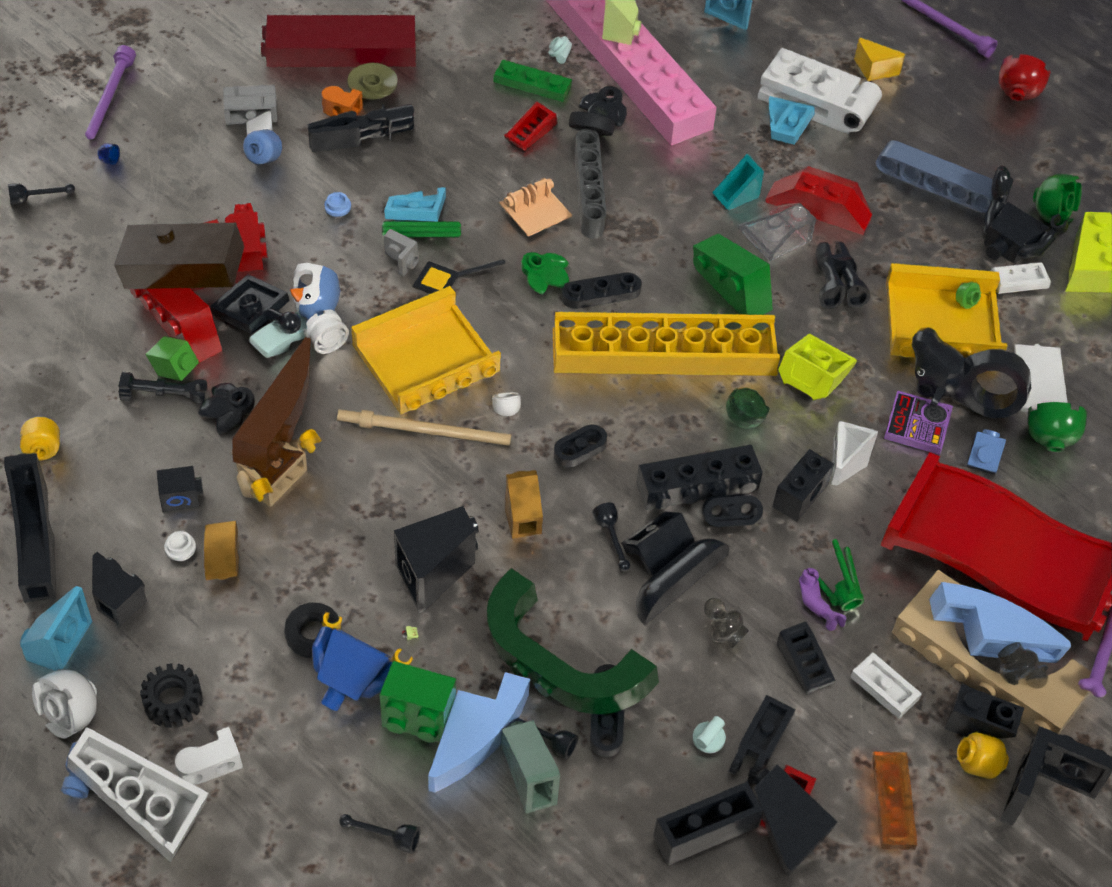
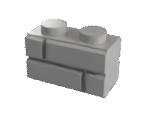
(248, 102)

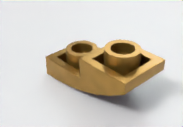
(221, 550)

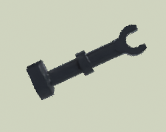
(129, 383)

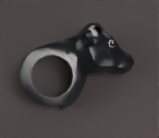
(945, 372)

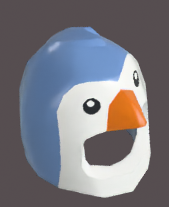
(320, 294)

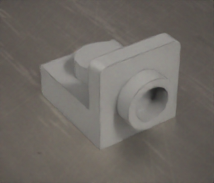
(401, 249)

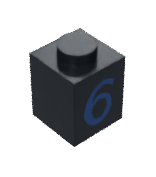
(179, 488)

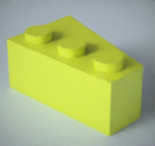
(1092, 255)

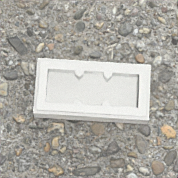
(1022, 277)

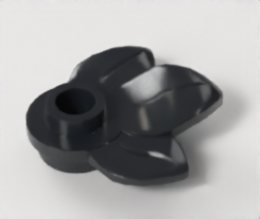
(608, 107)
(226, 405)

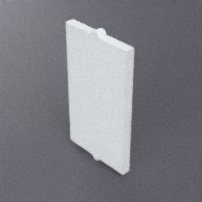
(1045, 373)

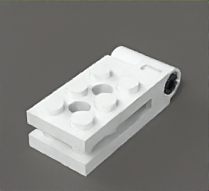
(832, 92)

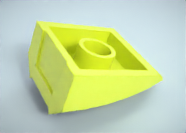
(815, 367)

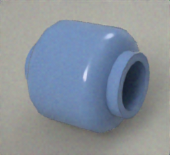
(262, 146)

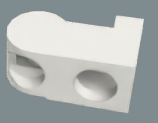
(209, 760)

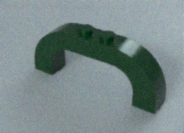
(584, 692)

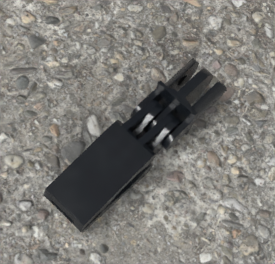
(349, 130)

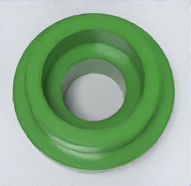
(968, 294)

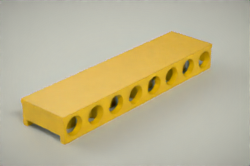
(664, 348)

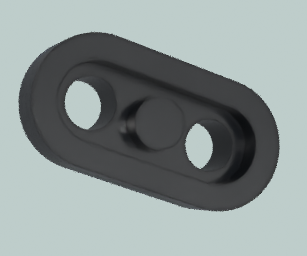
(577, 445)
(731, 510)

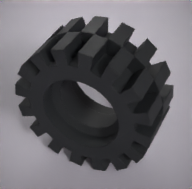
(169, 679)

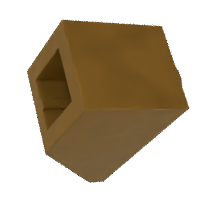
(523, 504)

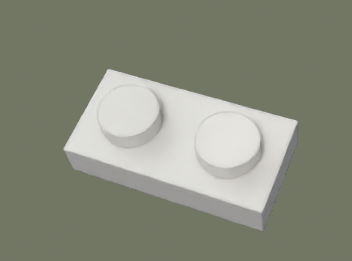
(885, 685)

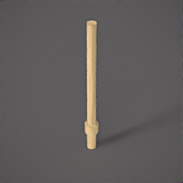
(368, 419)

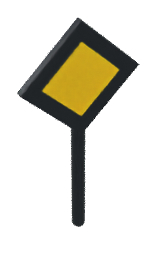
(437, 277)

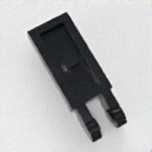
(763, 735)

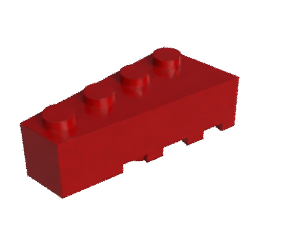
(183, 317)

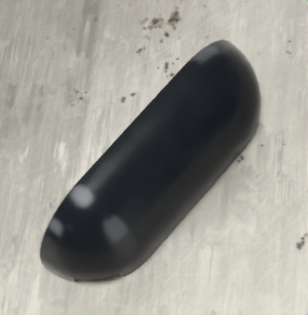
(678, 576)

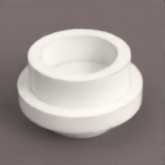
(180, 546)

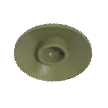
(373, 80)

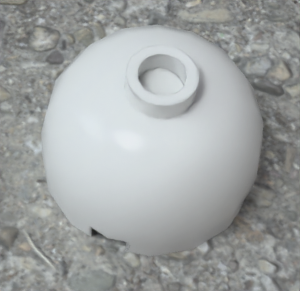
(66, 700)

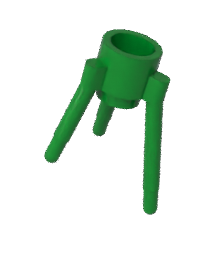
(847, 591)

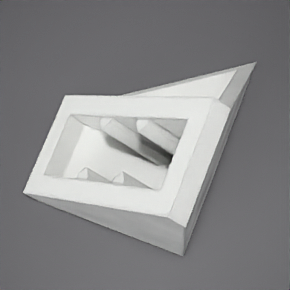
(851, 450)

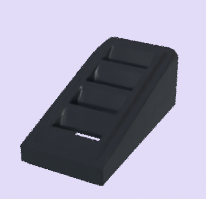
(800, 638)

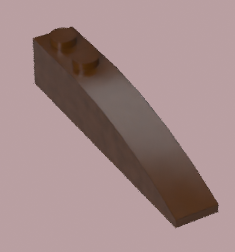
(275, 415)

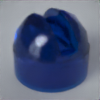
(109, 153)

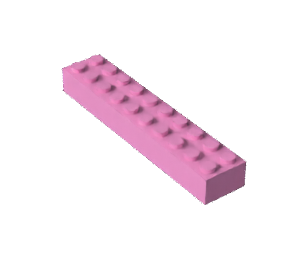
(643, 72)

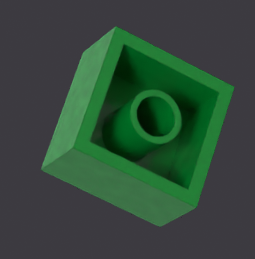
(416, 701)

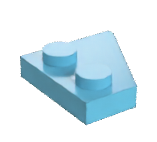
(788, 119)
(415, 206)

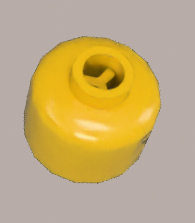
(41, 437)
(982, 755)

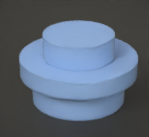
(337, 204)

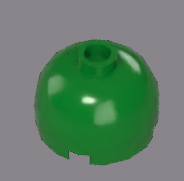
(1058, 195)
(1056, 425)

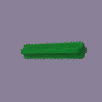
(423, 228)

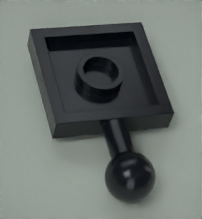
(253, 303)

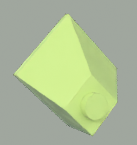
(621, 21)

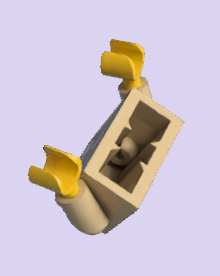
(282, 474)

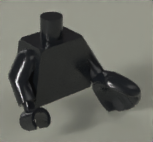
(1011, 230)

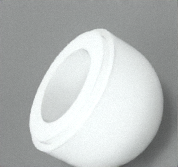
(506, 403)

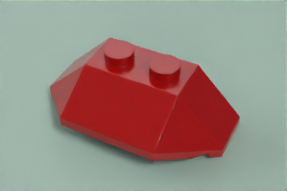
(825, 197)

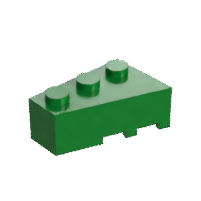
(735, 274)

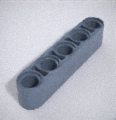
(936, 175)

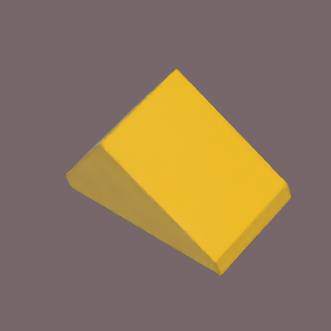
(877, 60)

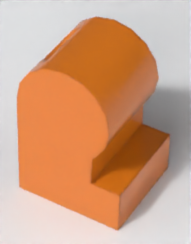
(337, 101)

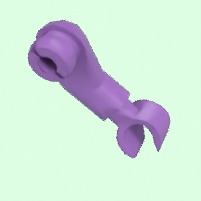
(812, 599)

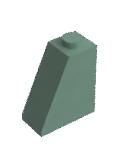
(531, 766)

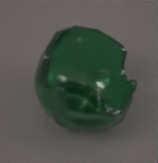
(746, 408)

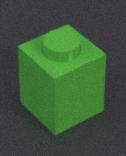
(172, 358)

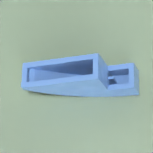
(996, 623)
(475, 730)

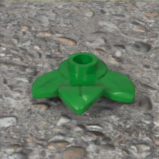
(544, 270)

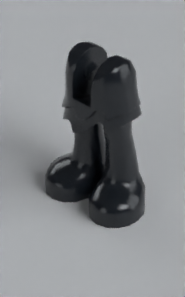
(834, 267)

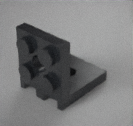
(1061, 761)

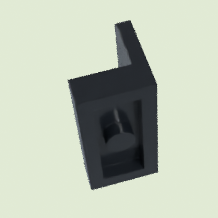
(660, 540)

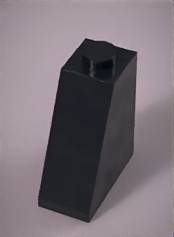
(790, 817)

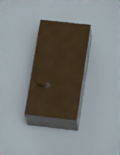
(179, 256)

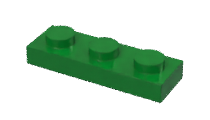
(532, 80)

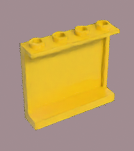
(927, 298)
(423, 350)

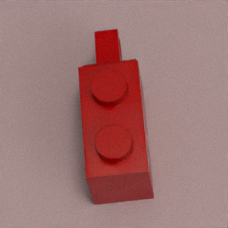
(251, 233)

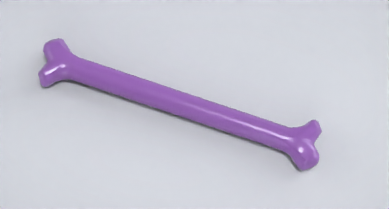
(1094, 682)

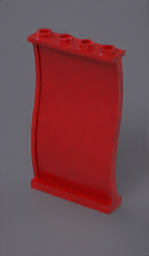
(1005, 546)

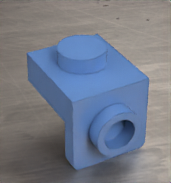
(986, 451)

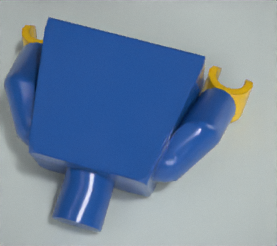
(348, 665)

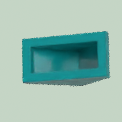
(741, 184)

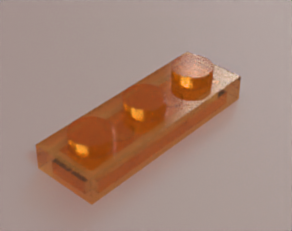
(894, 801)

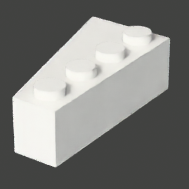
(139, 791)

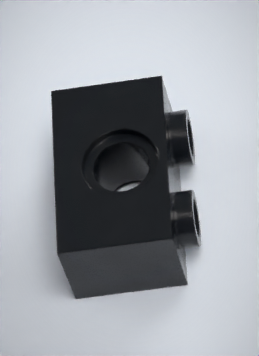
(803, 485)

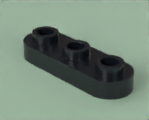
(601, 290)
(607, 728)

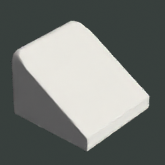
(260, 122)

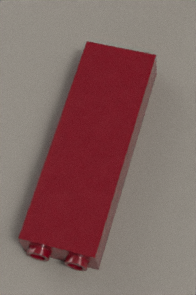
(339, 40)

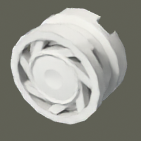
(326, 331)

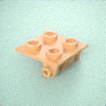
(535, 207)

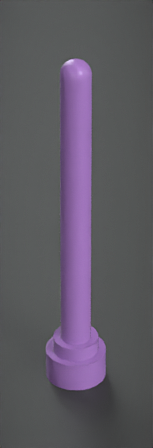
(983, 44)
(123, 58)

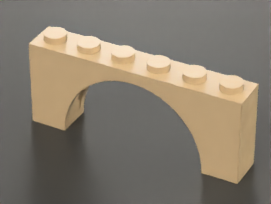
(940, 644)

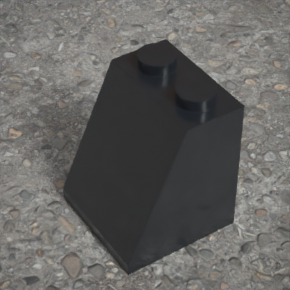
(435, 554)

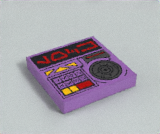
(918, 423)

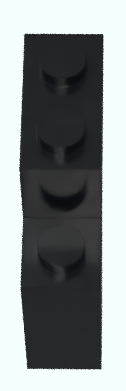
(32, 527)

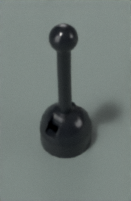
(19, 194)
(607, 516)
(562, 742)
(404, 837)

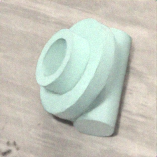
(560, 49)
(710, 735)

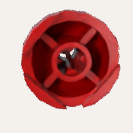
(1023, 77)

